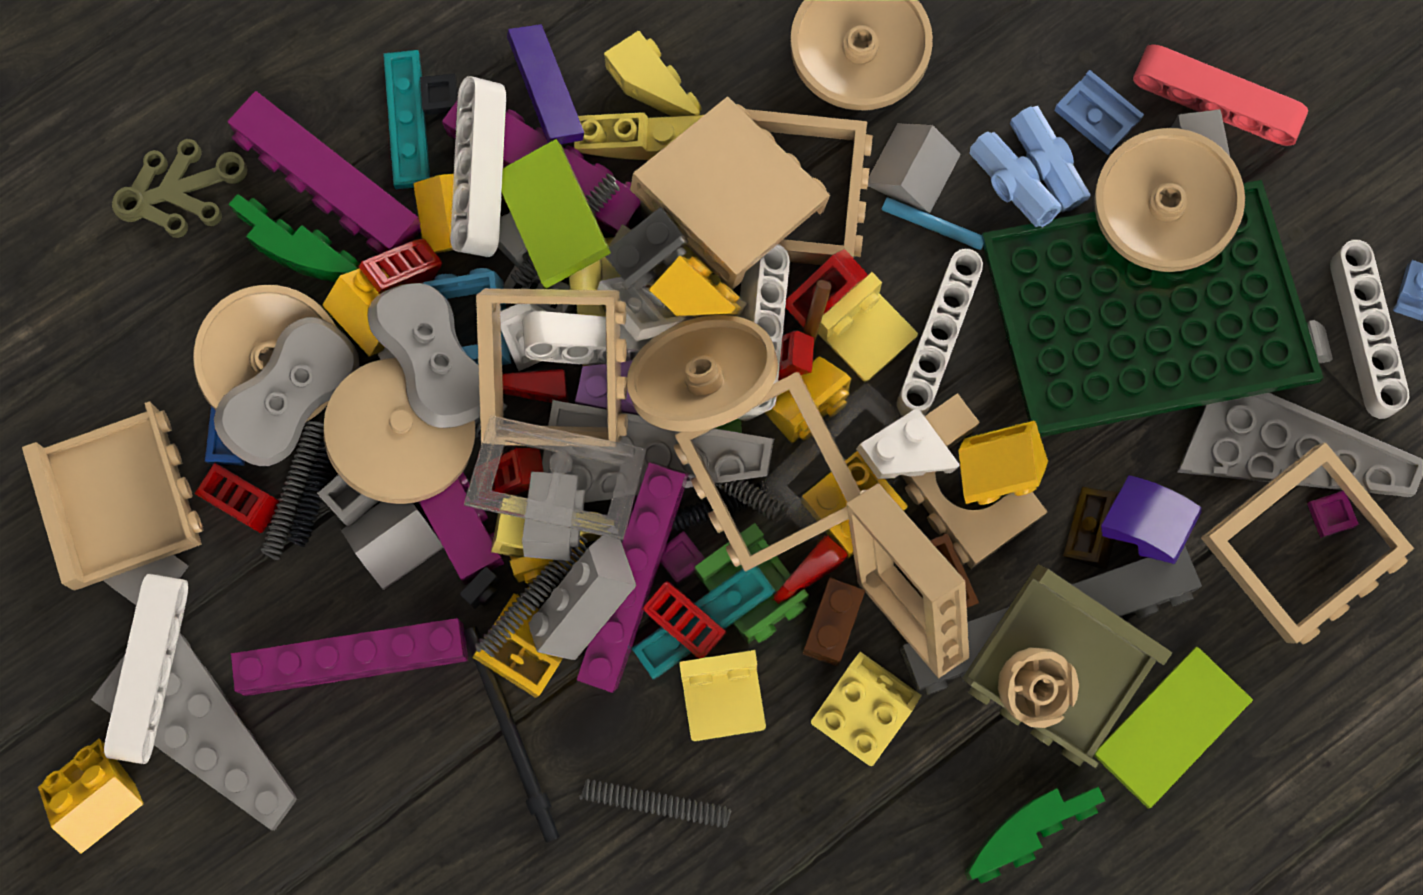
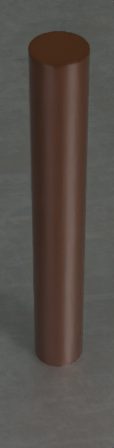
(817, 308)

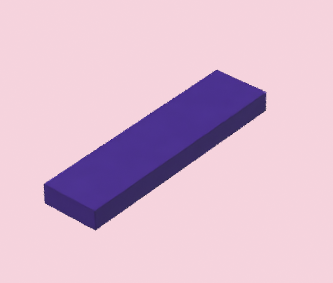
(545, 84)

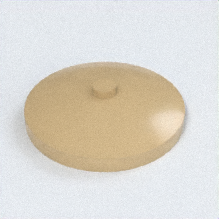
(861, 50)
(1169, 199)
(242, 334)
(702, 373)
(384, 445)

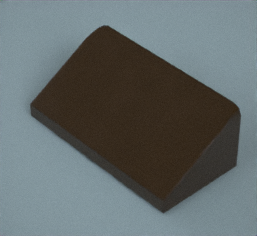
(1085, 536)

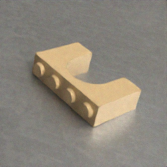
(972, 532)

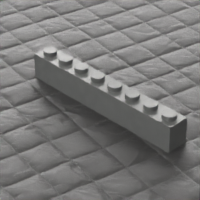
(1122, 591)

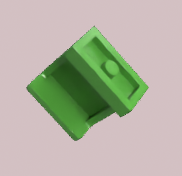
(759, 621)

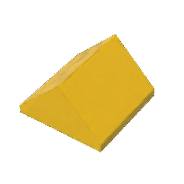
(435, 210)

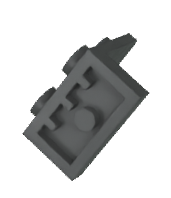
(646, 248)

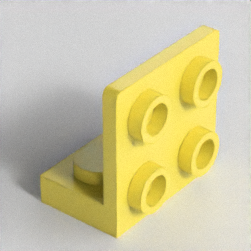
(866, 329)
(722, 695)
(866, 709)

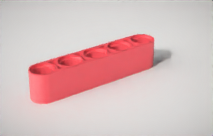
(1209, 88)

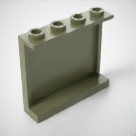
(1100, 645)

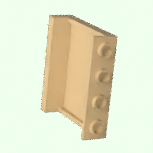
(729, 190)
(113, 498)

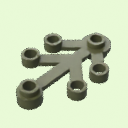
(175, 189)

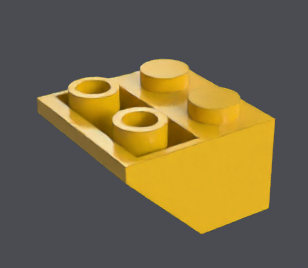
(690, 291)
(349, 306)
(828, 390)
(1002, 463)
(828, 498)
(518, 658)
(88, 797)

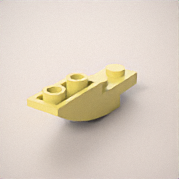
(630, 134)

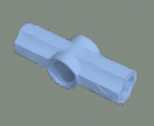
(1050, 157)
(1015, 179)

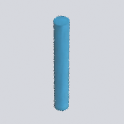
(933, 223)

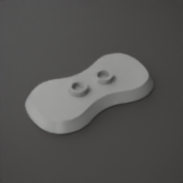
(420, 332)
(268, 412)

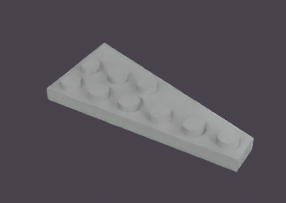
(1267, 434)
(725, 453)
(210, 739)

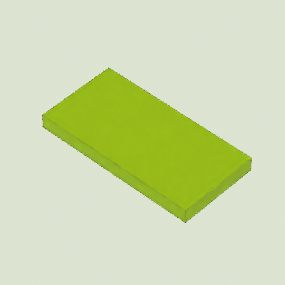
(552, 214)
(1172, 727)

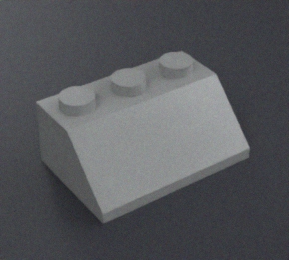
(583, 600)

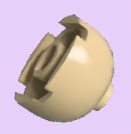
(1038, 686)

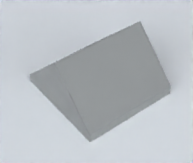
(914, 166)
(392, 541)

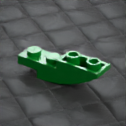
(299, 250)
(1017, 837)

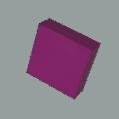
(1332, 514)
(680, 557)

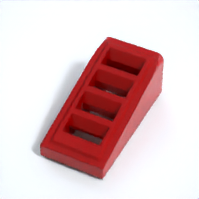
(404, 265)
(796, 354)
(537, 385)
(515, 470)
(256, 511)
(819, 563)
(657, 602)

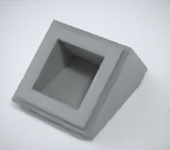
(1320, 341)

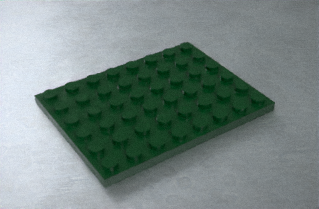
(1130, 342)

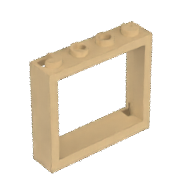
(828, 128)
(490, 352)
(720, 515)
(1361, 585)
(931, 624)

